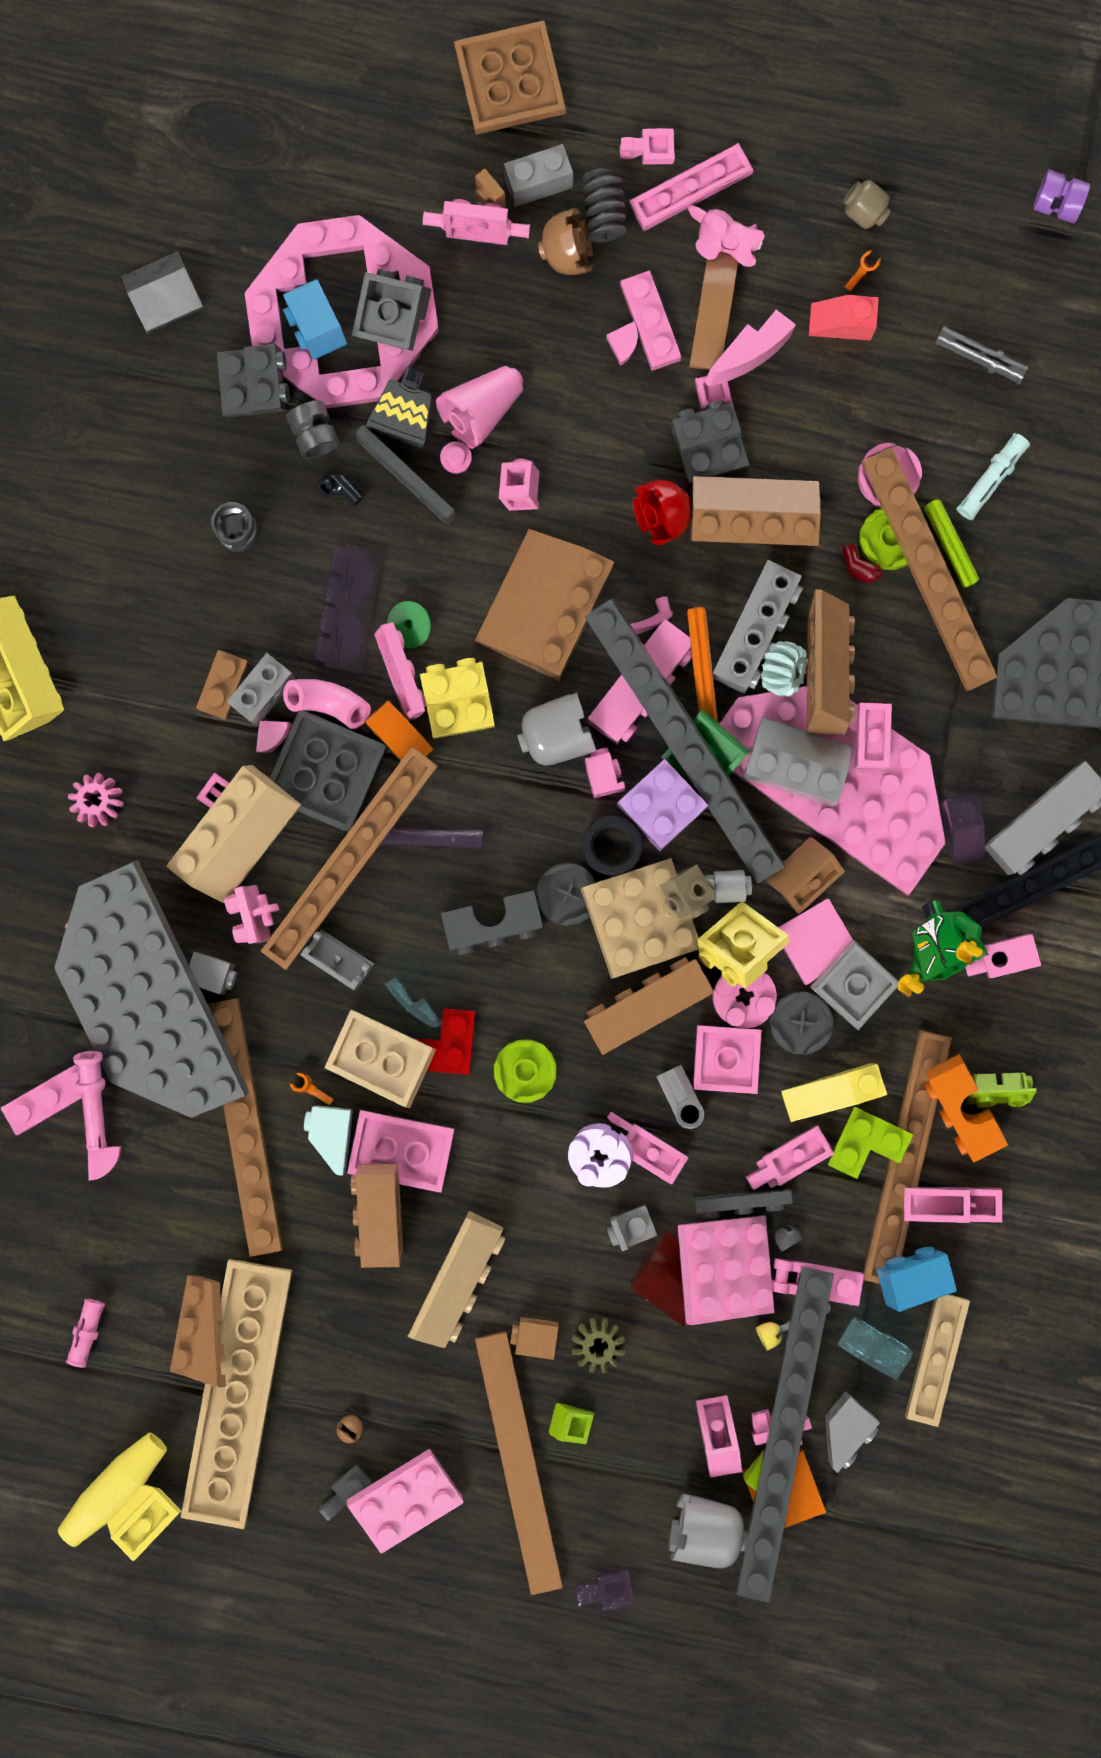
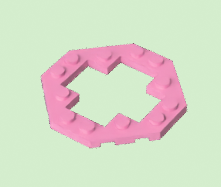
(287, 272)

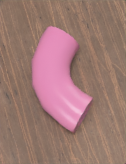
(328, 699)

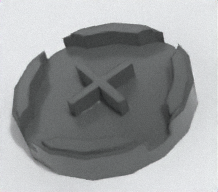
(561, 895)
(801, 1023)

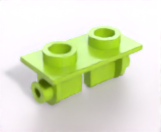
(1015, 1090)

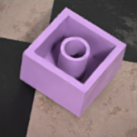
(662, 805)

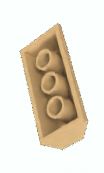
(234, 834)
(456, 1281)

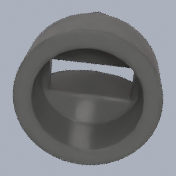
(787, 1237)

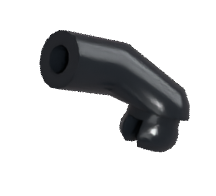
(340, 485)

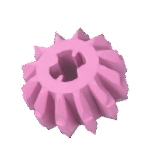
(93, 812)

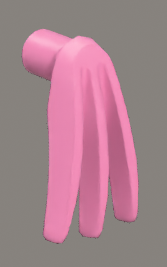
(664, 612)

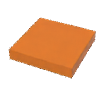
(804, 1496)

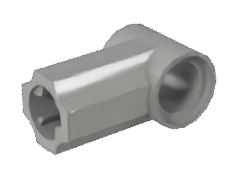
(679, 1094)

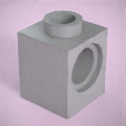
(213, 973)

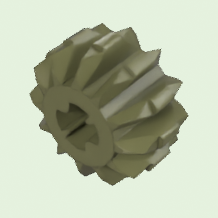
(609, 1349)

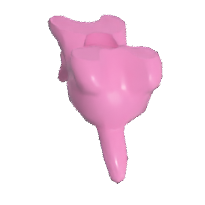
(723, 234)

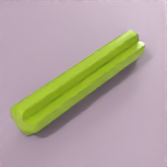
(951, 543)

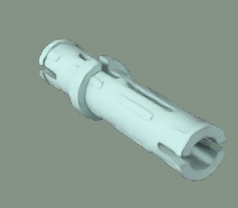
(1001, 465)

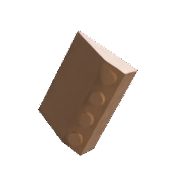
(544, 603)

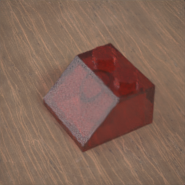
(661, 1279)

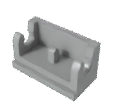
(337, 959)

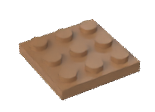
(509, 77)

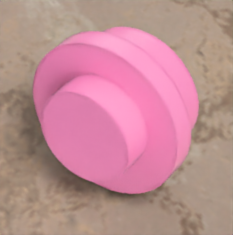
(455, 457)

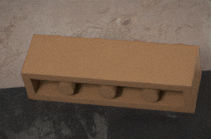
(648, 1006)

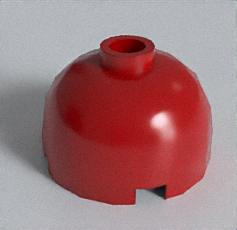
(662, 510)

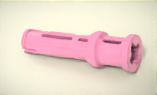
(91, 1085)

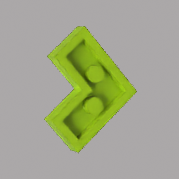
(868, 1133)

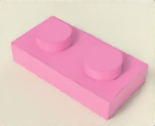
(873, 735)

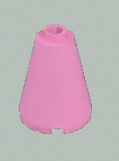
(479, 404)

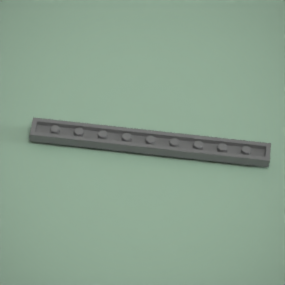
(685, 740)
(784, 1435)

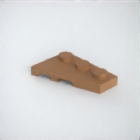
(197, 1336)

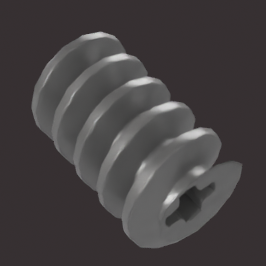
(602, 207)

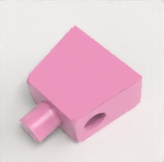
(1019, 955)

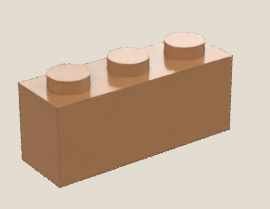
(378, 1215)

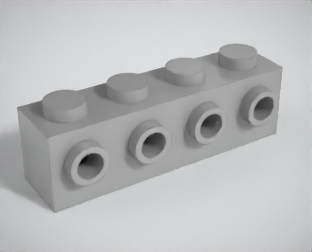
(756, 627)
(1046, 819)

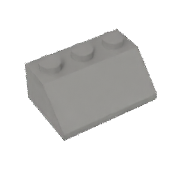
(798, 762)

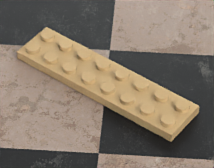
(235, 1415)

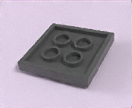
(327, 769)

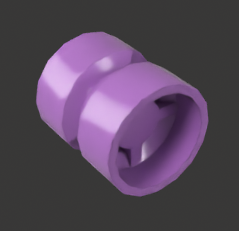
(1072, 198)

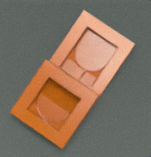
(396, 731)

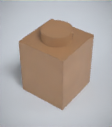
(535, 1338)

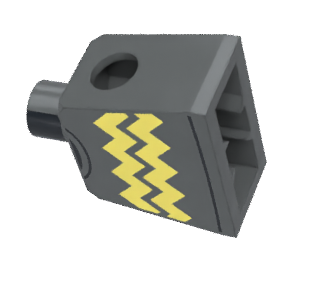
(402, 410)

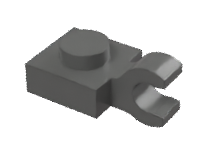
(345, 1487)

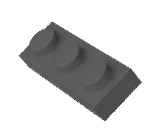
(742, 1202)

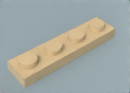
(937, 1359)

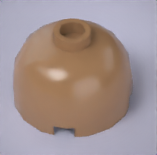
(566, 243)

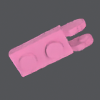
(651, 1151)

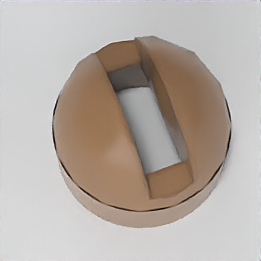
(352, 1423)

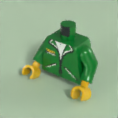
(942, 947)

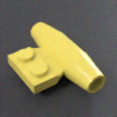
(123, 1501)

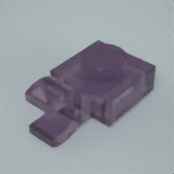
(612, 1591)

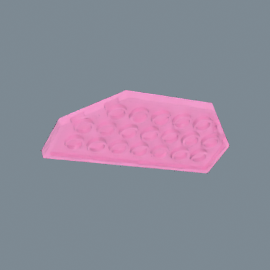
(883, 815)

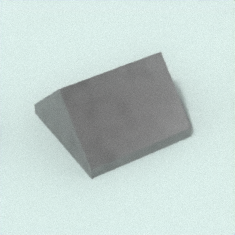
(162, 292)

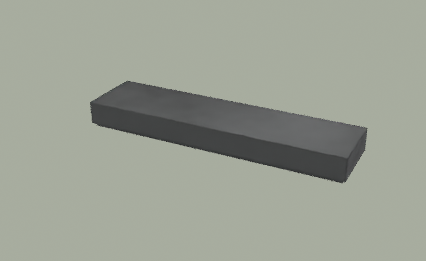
(405, 475)

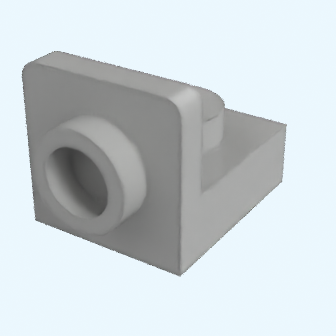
(631, 1228)

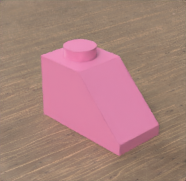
(719, 1436)

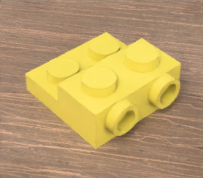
(457, 698)
(741, 945)

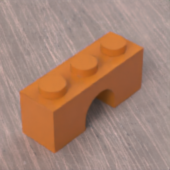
(977, 1132)

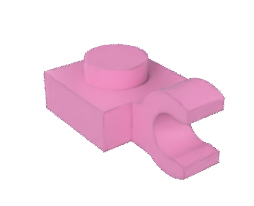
(654, 146)

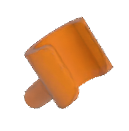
(861, 271)
(311, 1089)

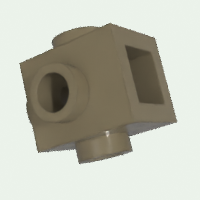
(688, 893)

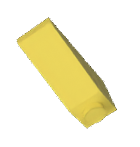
(834, 1092)

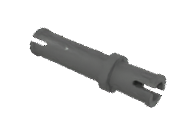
(982, 355)

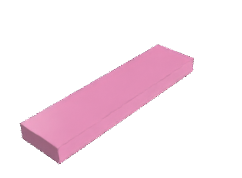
(691, 187)

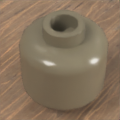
(867, 204)

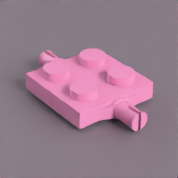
(476, 222)

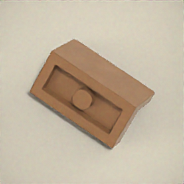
(806, 874)

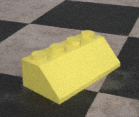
(25, 683)

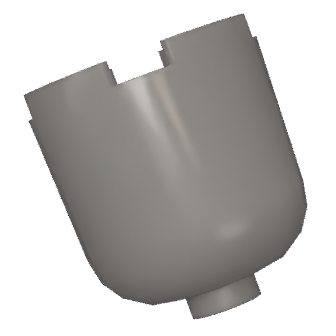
(555, 732)
(707, 1533)

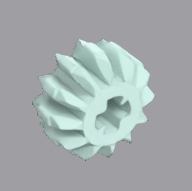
(784, 668)

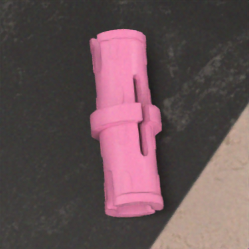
(85, 1333)

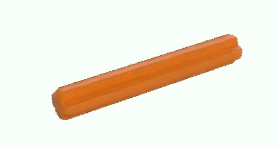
(702, 661)

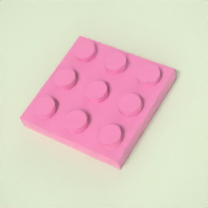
(725, 1269)

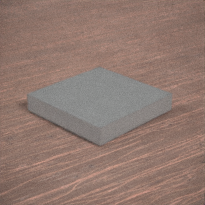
(855, 985)

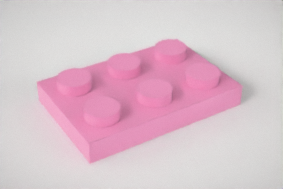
(414, 1145)
(405, 1501)

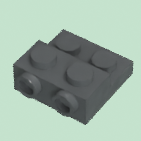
(391, 309)
(253, 380)
(709, 441)

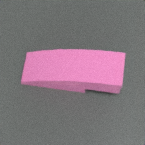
(751, 349)
(953, 1204)

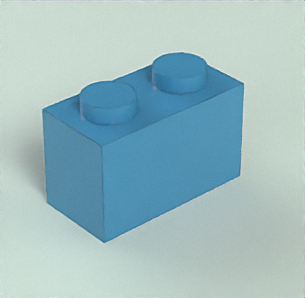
(314, 319)
(916, 1278)

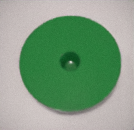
(412, 622)

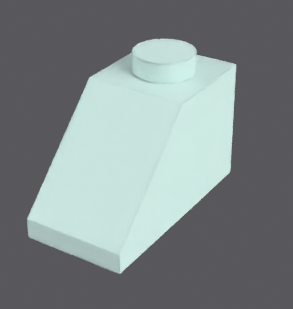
(330, 1134)

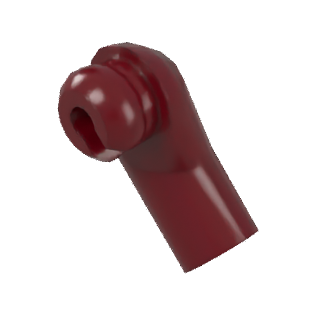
(859, 568)

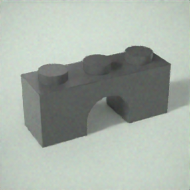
(466, 932)

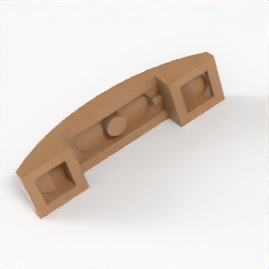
(714, 311)

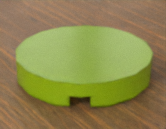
(879, 542)
(525, 1071)

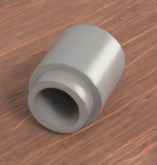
(730, 886)

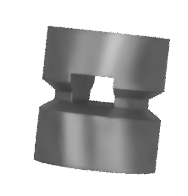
(310, 423)
(234, 526)

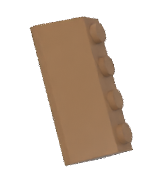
(755, 511)
(829, 665)

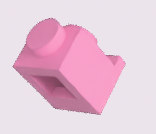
(512, 491)
(603, 773)

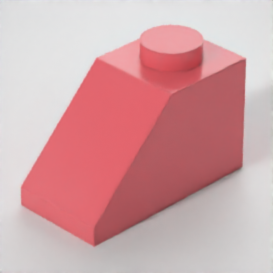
(844, 317)

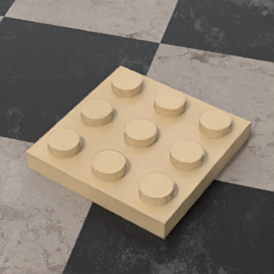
(635, 921)

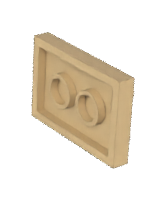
(380, 1058)

